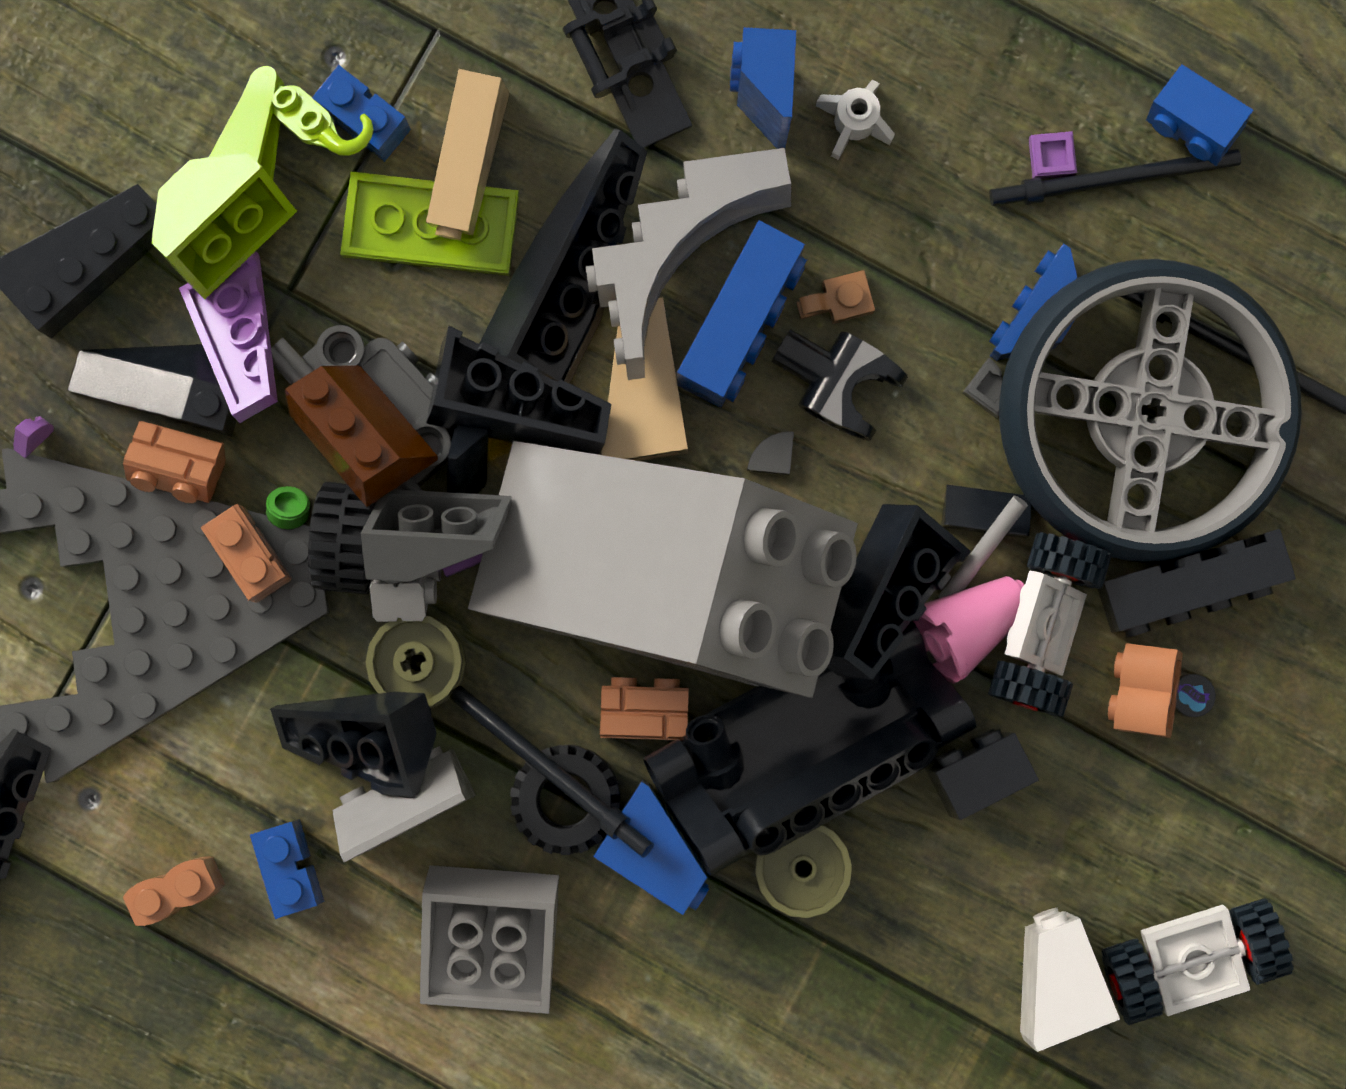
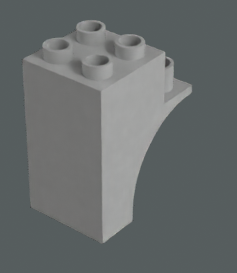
(668, 565)

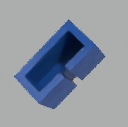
(349, 99)
(1199, 115)
(277, 854)

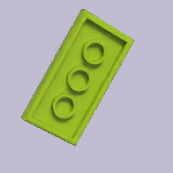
(389, 225)

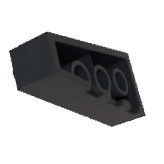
(512, 399)
(893, 578)
(1196, 582)

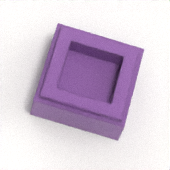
(1052, 155)

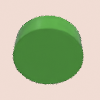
(287, 507)

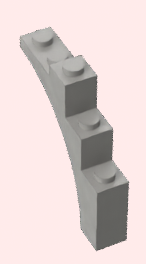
(710, 199)

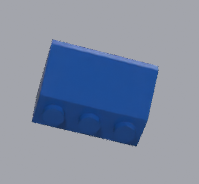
(765, 80)

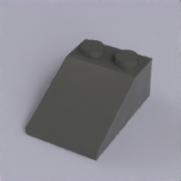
(428, 531)

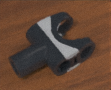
(834, 376)

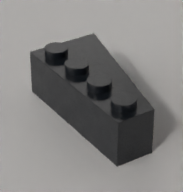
(78, 260)

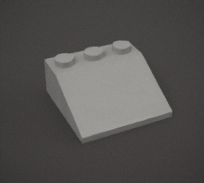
(375, 818)
(488, 939)

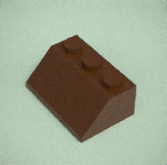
(358, 430)

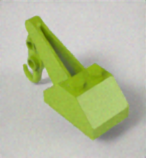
(227, 203)

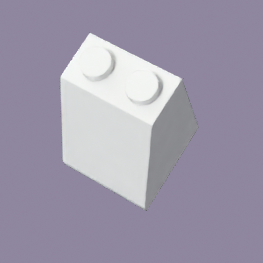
(1061, 982)

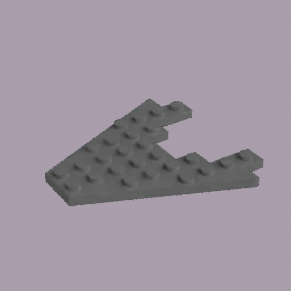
(170, 603)

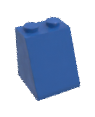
(671, 867)

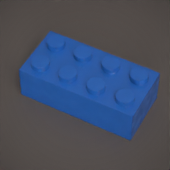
(739, 315)

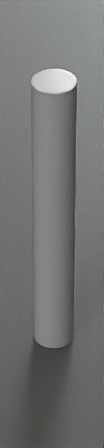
(985, 546)

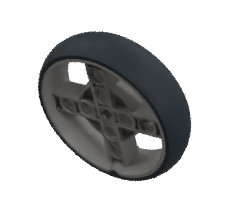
(1270, 430)

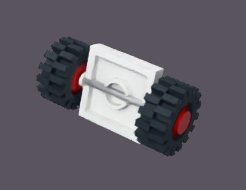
(1048, 623)
(1197, 960)

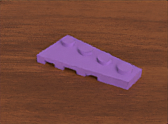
(237, 338)

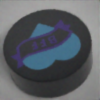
(1195, 696)

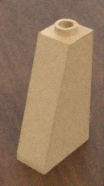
(467, 153)
(647, 411)

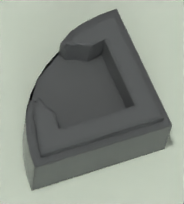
(986, 388)
(773, 455)

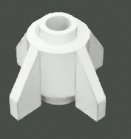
(852, 125)

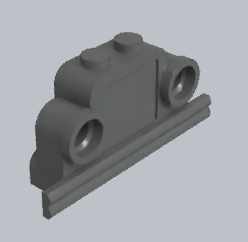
(389, 368)

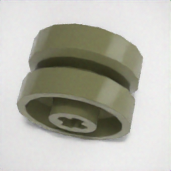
(396, 644)
(811, 894)

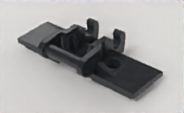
(637, 50)

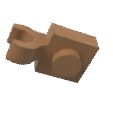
(843, 298)

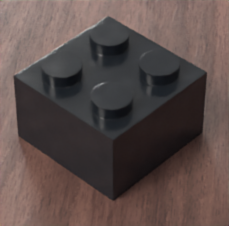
(981, 774)

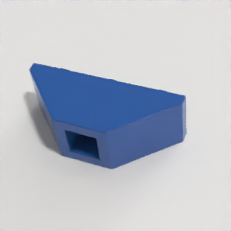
(1055, 272)

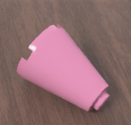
(969, 625)

